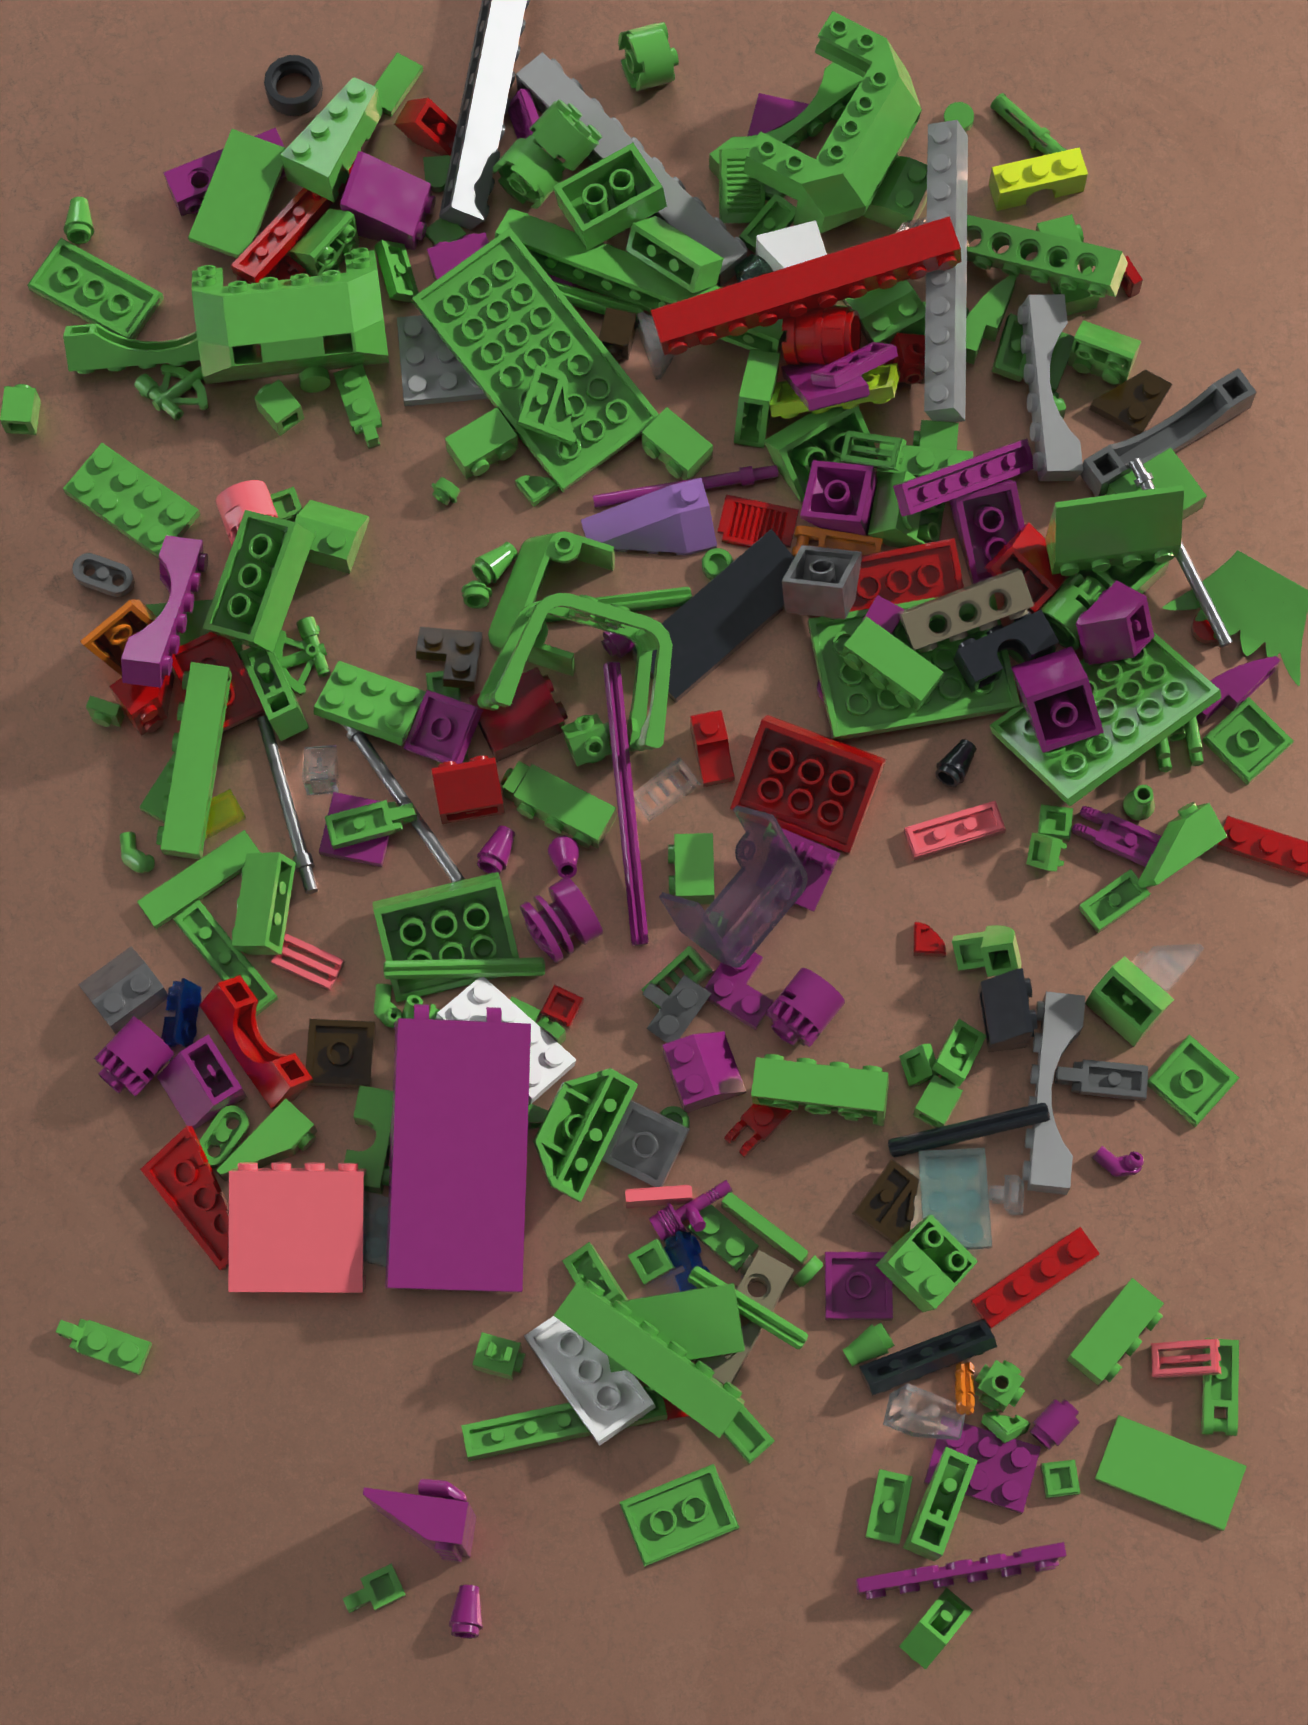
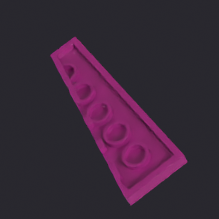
(909, 1581)

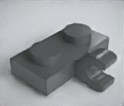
(677, 1009)

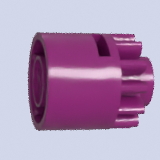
(804, 1008)
(133, 1057)

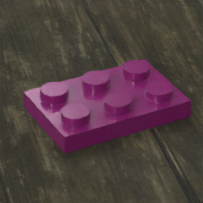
(1002, 1468)

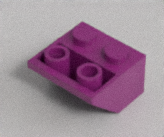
(1115, 625)
(200, 1082)

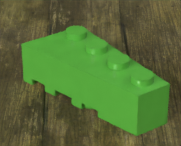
(329, 144)
(821, 1087)

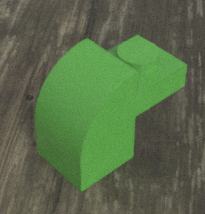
(992, 949)

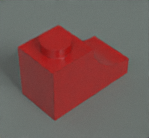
(712, 748)

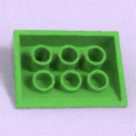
(1115, 530)
(445, 923)

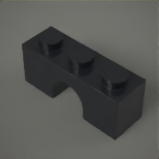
(1028, 636)

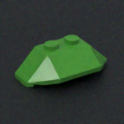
(581, 1128)

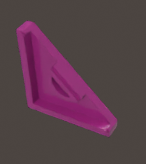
(773, 113)

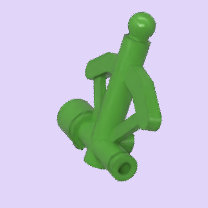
(167, 399)
(311, 652)

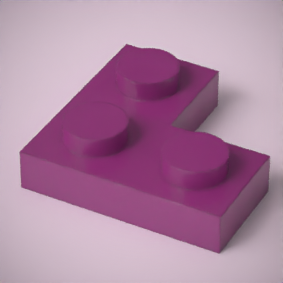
(734, 995)

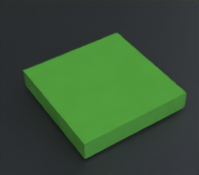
(1248, 741)
(1192, 1080)

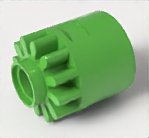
(1067, 604)

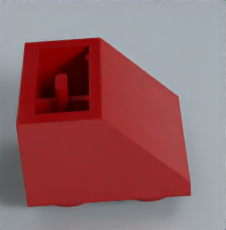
(1029, 553)
(467, 789)

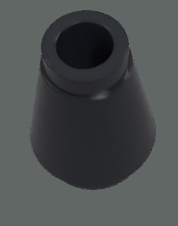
(955, 765)

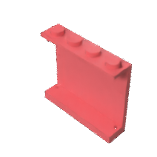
(296, 1228)

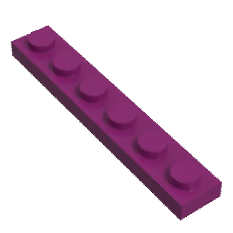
(963, 477)

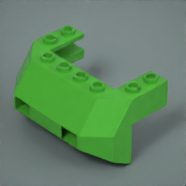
(862, 143)
(289, 322)

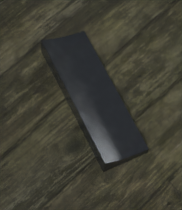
(725, 614)

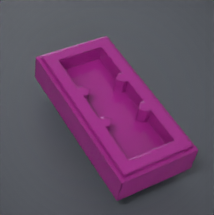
(522, 113)

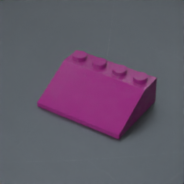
(437, 1522)

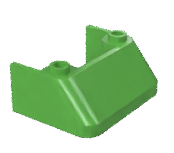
(526, 583)

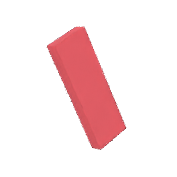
(954, 830)

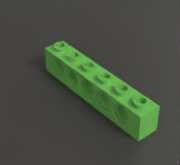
(1103, 281)

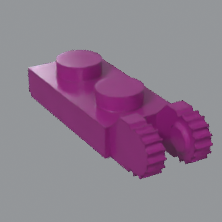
(1118, 835)

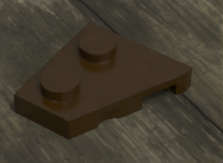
(1133, 402)
(890, 1202)

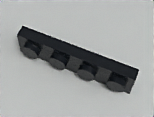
(928, 1356)

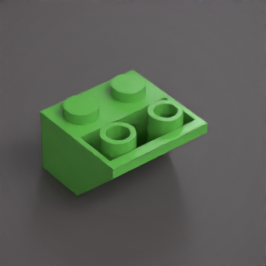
(327, 242)
(1103, 353)
(901, 531)
(1128, 1000)
(927, 1263)

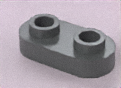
(105, 574)

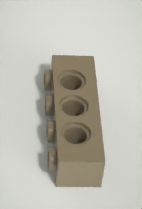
(917, 618)
(775, 1278)

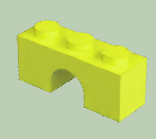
(1058, 171)

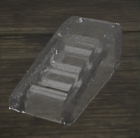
(672, 798)

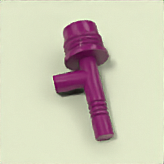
(669, 1221)

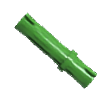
(1028, 127)

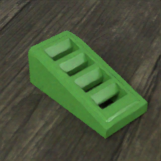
(679, 962)

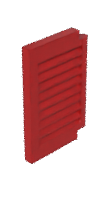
(747, 520)

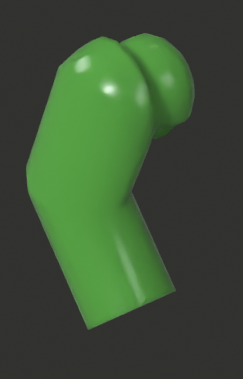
(383, 1007)

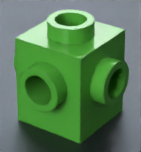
(587, 739)
(990, 1394)

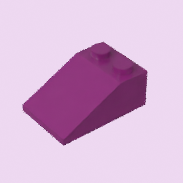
(986, 523)

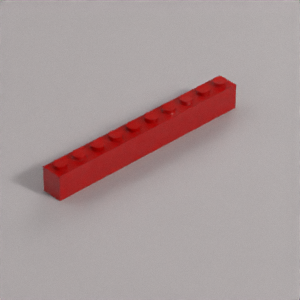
(807, 286)

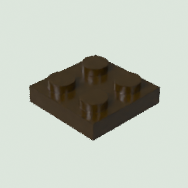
(340, 1052)

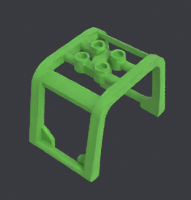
(583, 609)

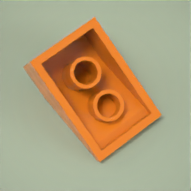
(111, 636)

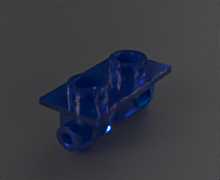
(183, 999)
(684, 1253)

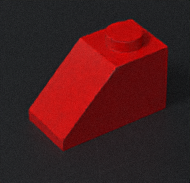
(427, 126)

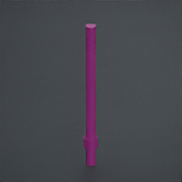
(745, 476)

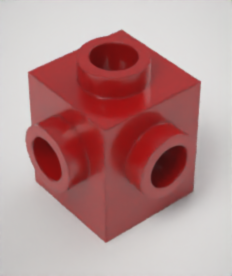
(910, 357)

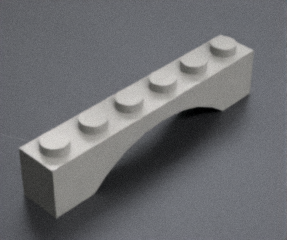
(1056, 447)
(1050, 1159)

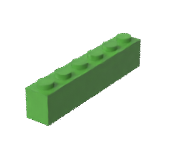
(195, 760)
(649, 1357)

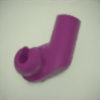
(441, 1489)

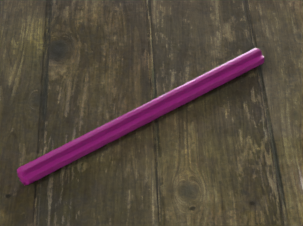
(625, 804)

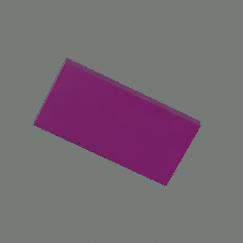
(817, 396)

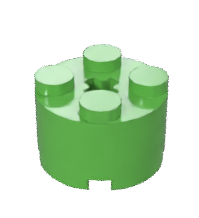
(648, 56)
(564, 134)
(529, 172)

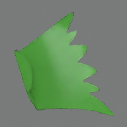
(1259, 605)

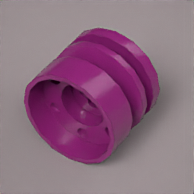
(563, 918)

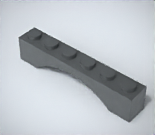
(1205, 413)

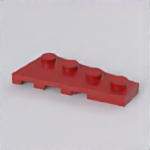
(193, 1193)

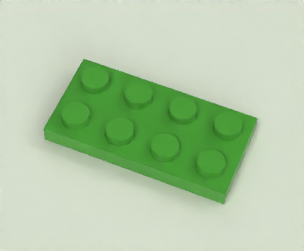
(130, 500)

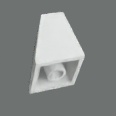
(790, 245)

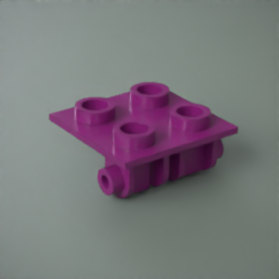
(818, 864)

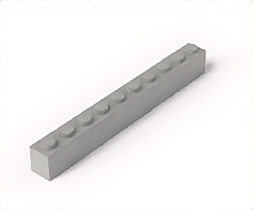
(686, 213)
(947, 288)

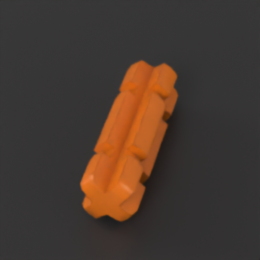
(964, 1388)

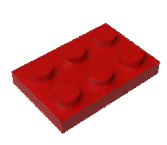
(217, 650)

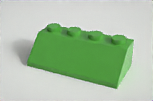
(259, 580)

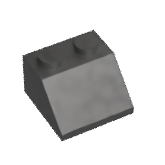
(822, 582)
(124, 989)

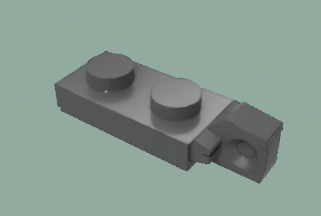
(1105, 1079)

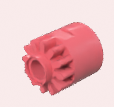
(243, 496)

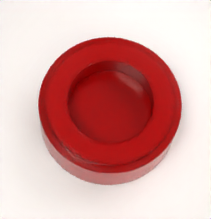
(1203, 632)

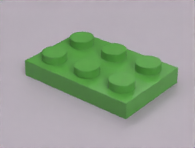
(369, 703)

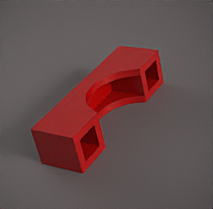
(233, 1014)

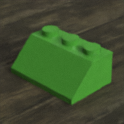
(814, 438)

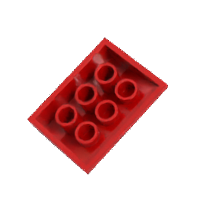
(809, 782)

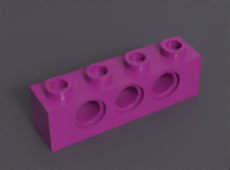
(185, 178)

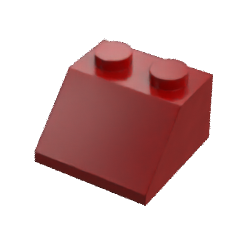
(144, 705)

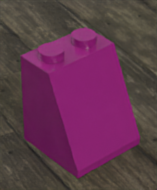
(387, 202)
(1057, 699)

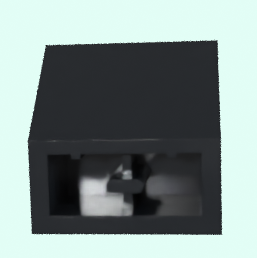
(1006, 1011)

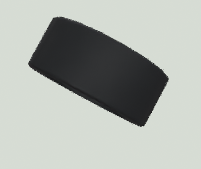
(288, 65)

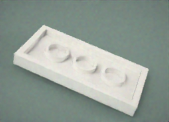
(547, 1057)
(582, 1372)

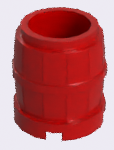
(821, 335)

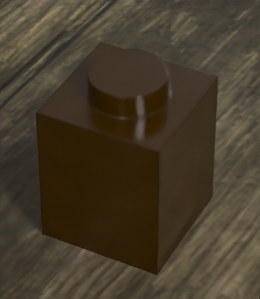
(618, 332)

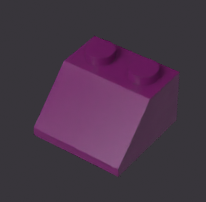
(840, 496)
(703, 1070)

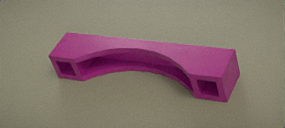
(150, 651)

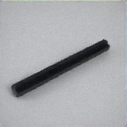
(969, 1129)

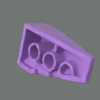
(661, 521)

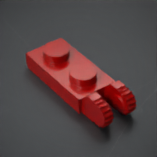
(762, 1121)

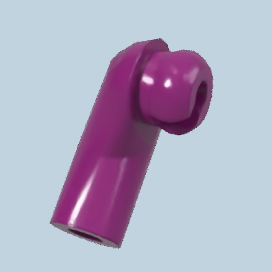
(1121, 1165)

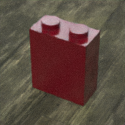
(527, 721)

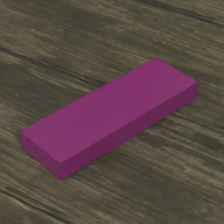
(854, 364)

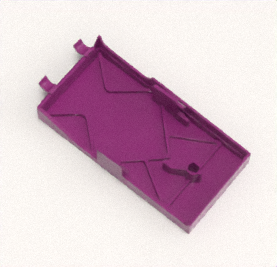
(458, 1154)

